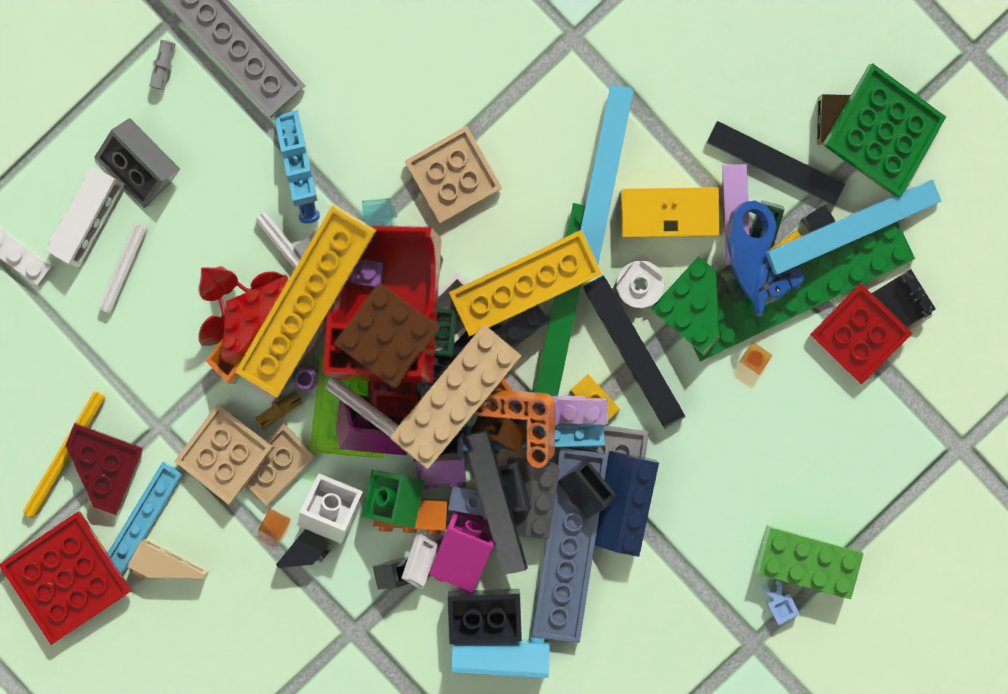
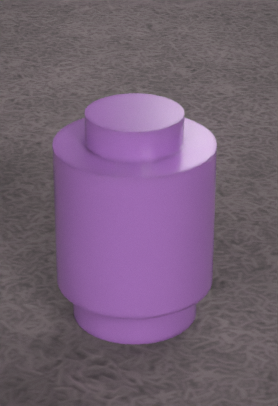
(305, 378)

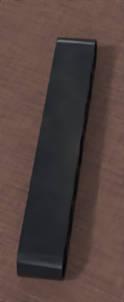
(634, 352)

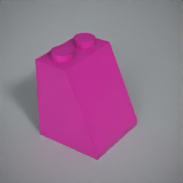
(463, 551)

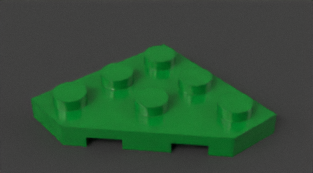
(693, 305)

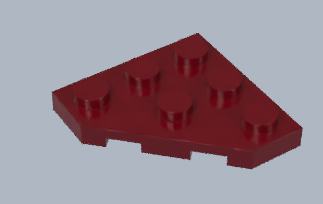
(103, 465)

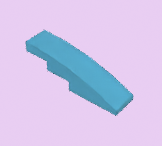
(296, 158)

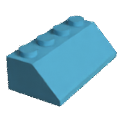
(522, 658)

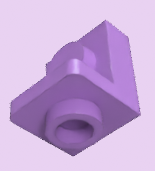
(367, 273)

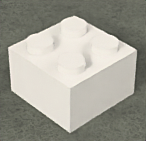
(329, 508)

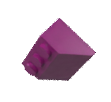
(359, 434)

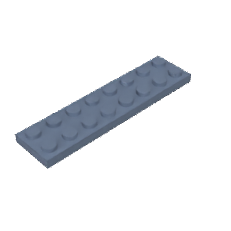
(567, 558)

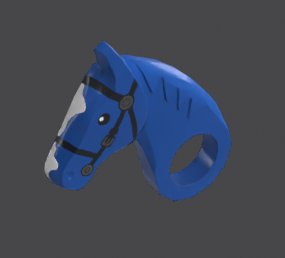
(750, 260)

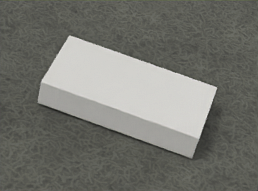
(419, 561)

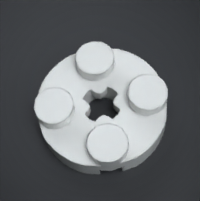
(626, 287)

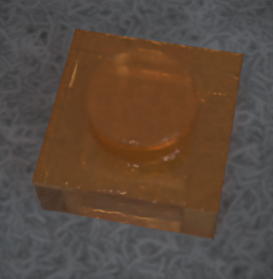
(755, 358)
(274, 524)

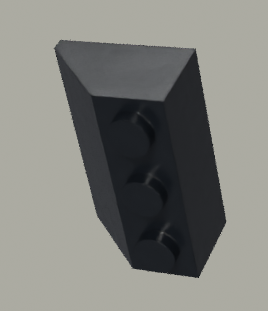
(484, 616)

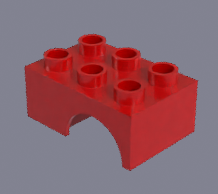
(409, 272)

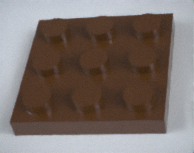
(387, 335)

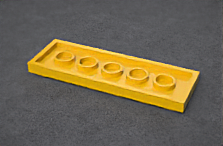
(525, 282)

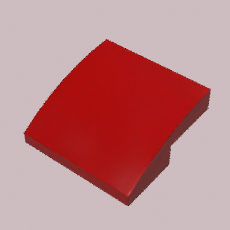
(392, 401)

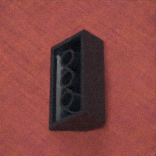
(512, 330)

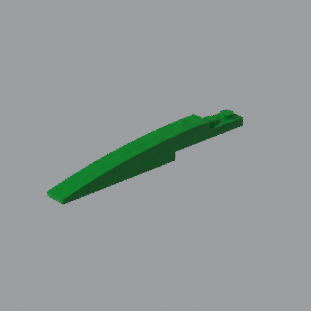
(559, 326)

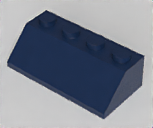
(625, 518)

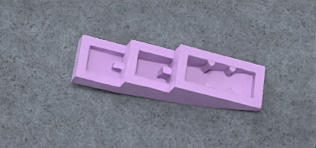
(733, 194)

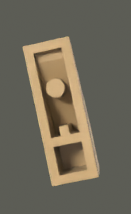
(157, 562)

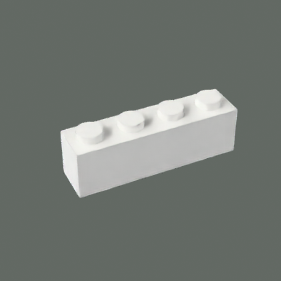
(84, 216)

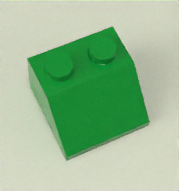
(393, 498)

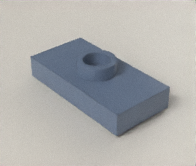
(465, 501)

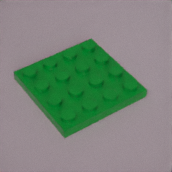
(884, 130)

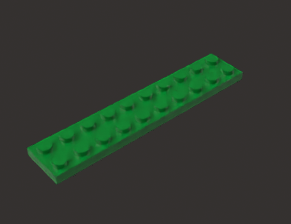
(823, 280)

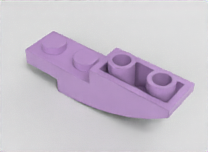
(574, 410)

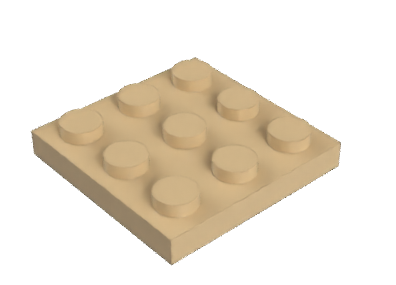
(453, 174)
(224, 454)

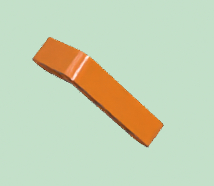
(534, 418)

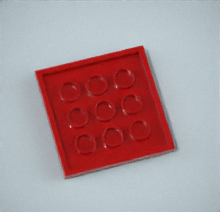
(65, 577)

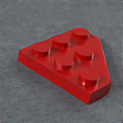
(246, 316)

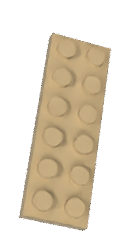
(455, 396)

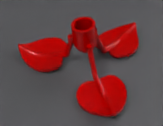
(219, 282)

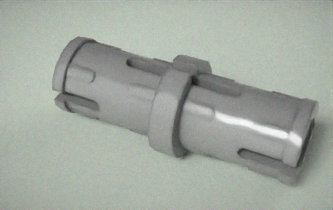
(162, 64)

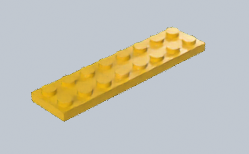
(305, 300)

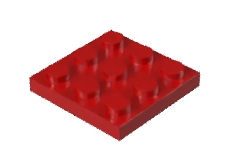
(861, 333)

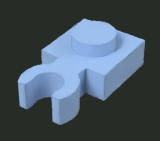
(781, 605)

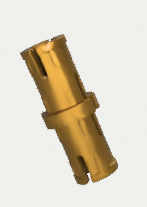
(279, 410)

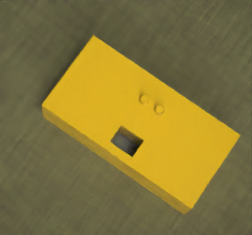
(669, 212)

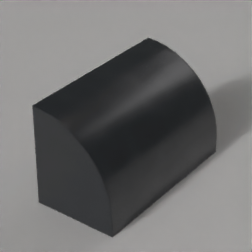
(586, 488)

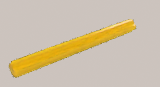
(61, 458)

